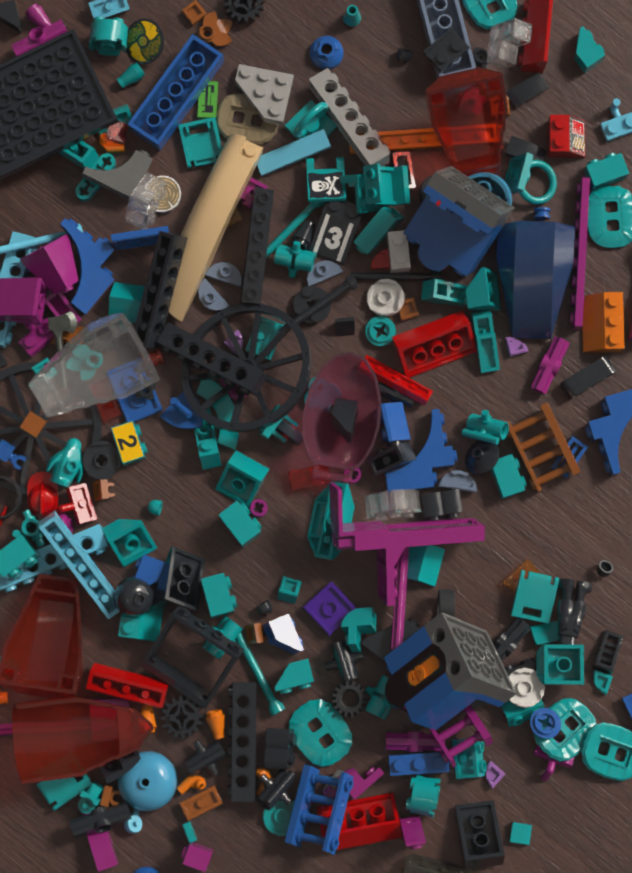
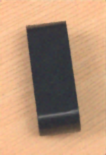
(588, 377)

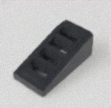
(614, 654)

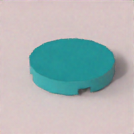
(278, 818)

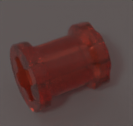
(156, 357)

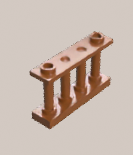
(561, 449)

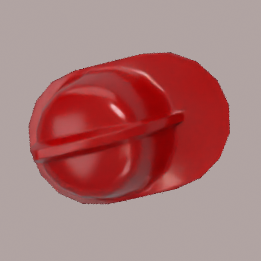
(42, 494)

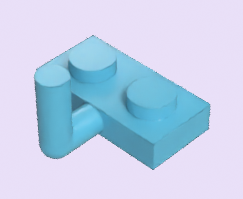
(107, 8)
(619, 126)

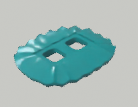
(483, 18)
(598, 216)
(331, 722)
(573, 741)
(606, 764)

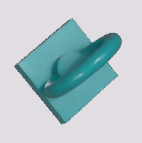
(311, 120)
(519, 173)

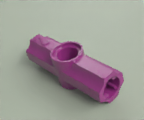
(39, 36)
(550, 365)
(411, 742)

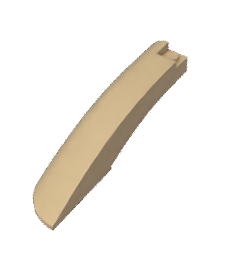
(211, 217)

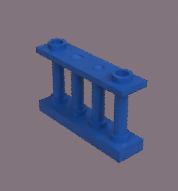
(304, 798)

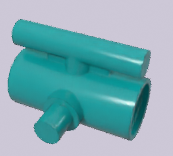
(294, 258)
(485, 428)
(26, 526)
(229, 630)
(378, 704)

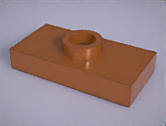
(201, 803)

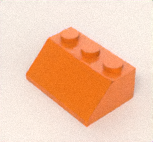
(603, 323)

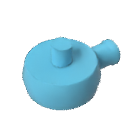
(135, 824)

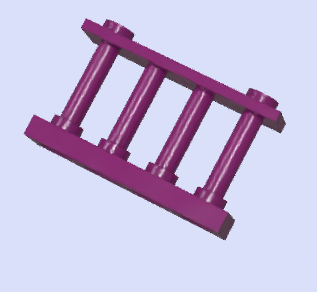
(481, 734)

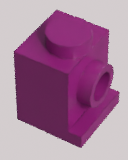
(246, 198)

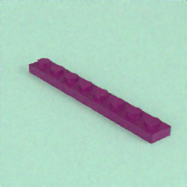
(580, 245)

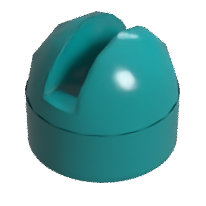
(155, 507)

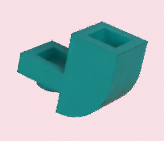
(356, 623)

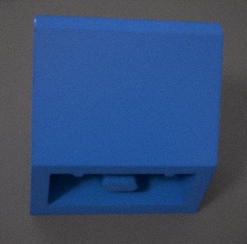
(394, 423)

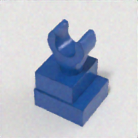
(6, 454)

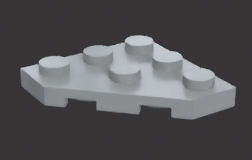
(265, 91)

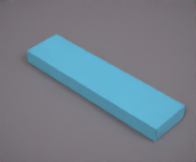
(293, 152)

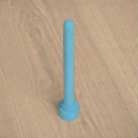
(33, 242)

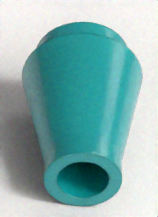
(352, 16)
(131, 75)

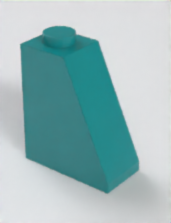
(376, 231)

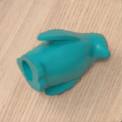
(66, 464)

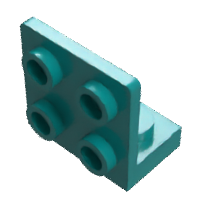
(358, 181)

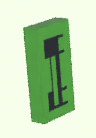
(208, 101)

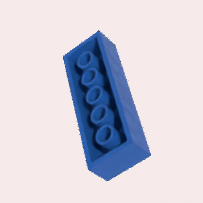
(176, 92)

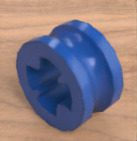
(542, 213)

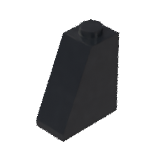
(381, 642)

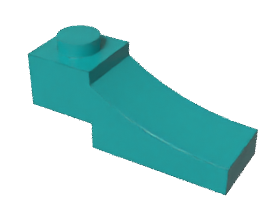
(485, 341)

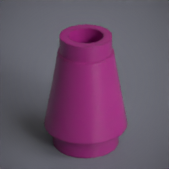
(38, 16)

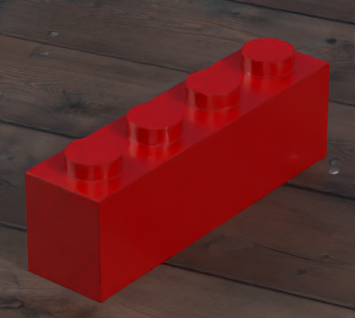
(127, 685)

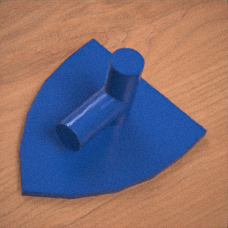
(181, 414)

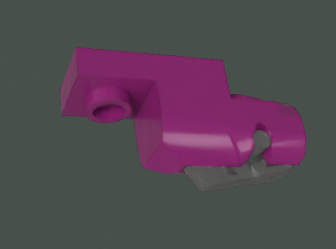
(359, 783)

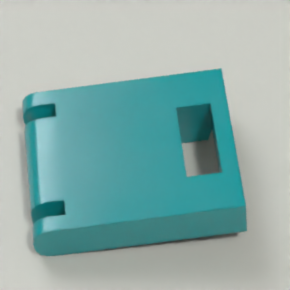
(203, 146)
(534, 593)
(63, 789)

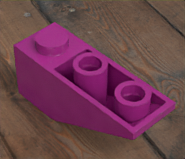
(412, 832)

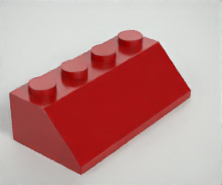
(535, 53)
(434, 344)
(366, 821)

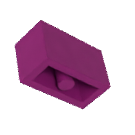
(197, 856)

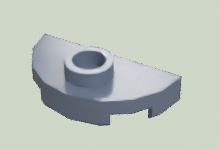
(323, 271)
(226, 273)
(210, 297)
(458, 480)

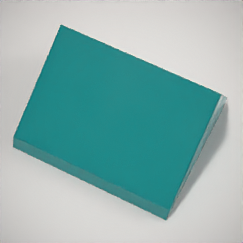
(126, 300)
(424, 564)

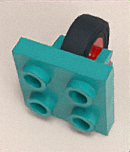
(287, 431)

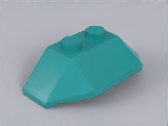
(320, 530)

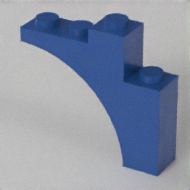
(92, 279)
(610, 428)
(434, 455)

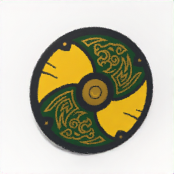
(144, 41)

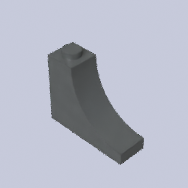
(124, 178)

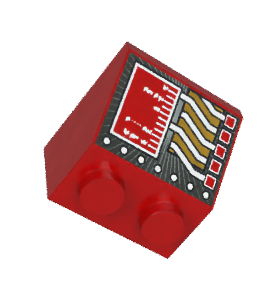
(565, 137)

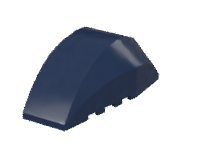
(534, 274)

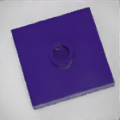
(329, 608)

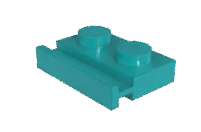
(267, 331)

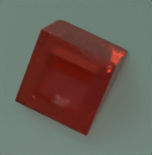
(117, 132)

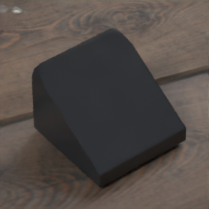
(345, 326)

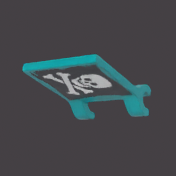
(325, 183)

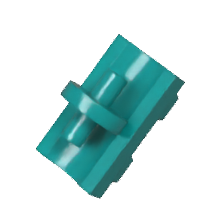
(90, 798)

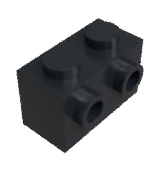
(392, 458)

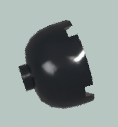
(133, 597)

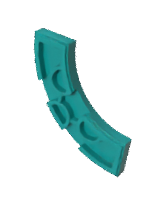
(224, 410)

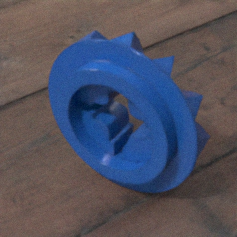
(553, 721)

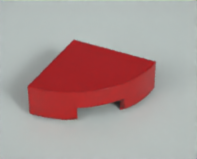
(381, 260)

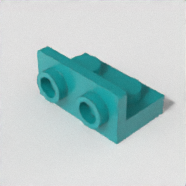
(470, 761)

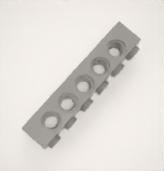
(329, 81)

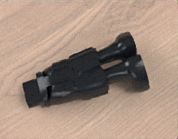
(571, 613)

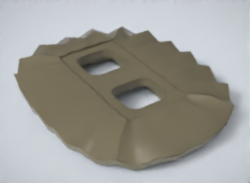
(226, 126)

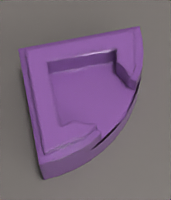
(228, 343)
(515, 346)
(493, 774)

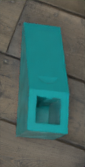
(207, 445)

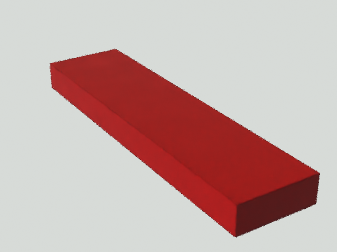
(399, 381)

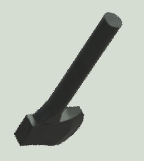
(58, 324)

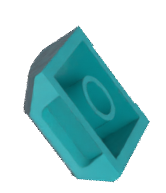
(560, 664)

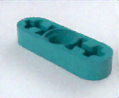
(83, 185)

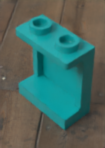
(386, 185)

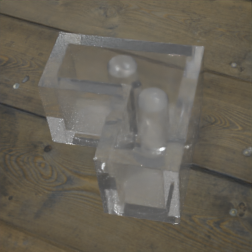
(505, 40)
(145, 201)
(392, 504)

